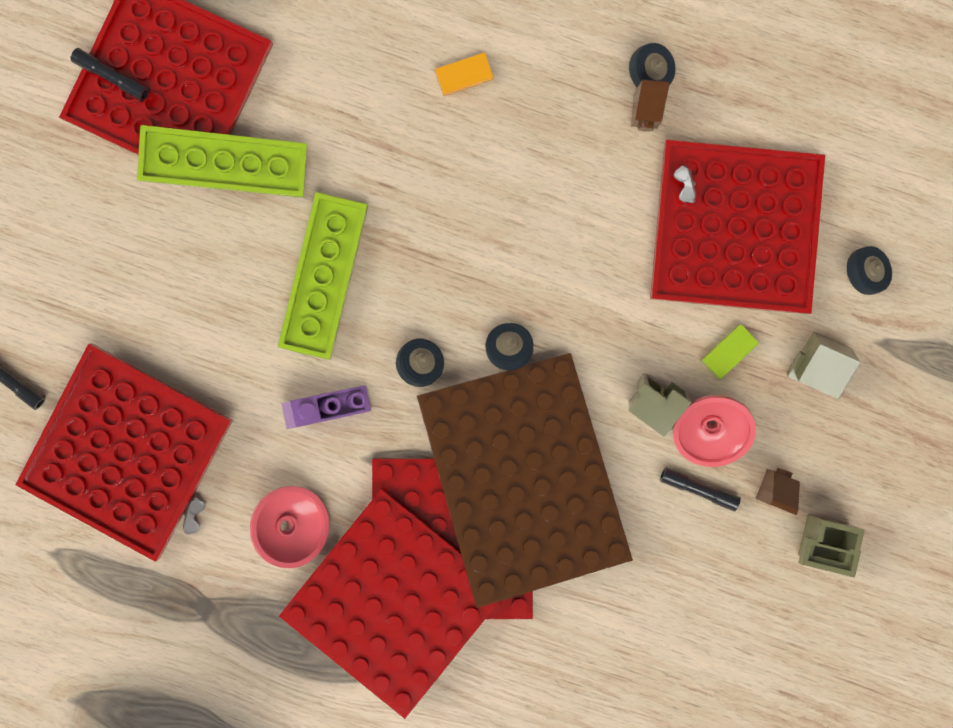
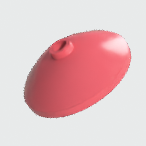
(714, 442)
(305, 530)

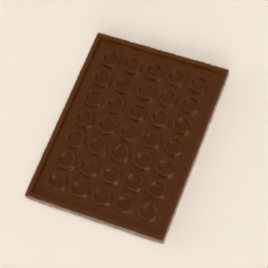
(523, 479)

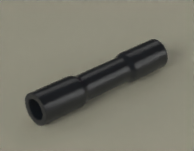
(96, 67)
(21, 390)
(685, 483)

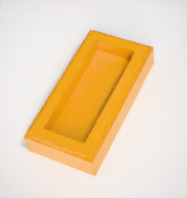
(464, 74)

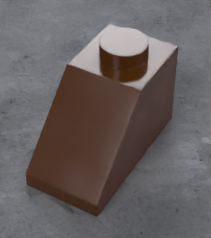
(649, 105)
(780, 490)

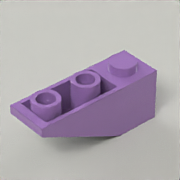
(326, 407)

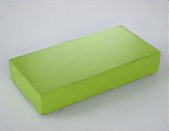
(729, 351)

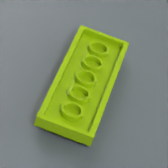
(221, 161)
(323, 276)

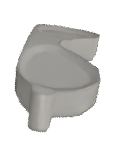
(688, 192)
(194, 507)

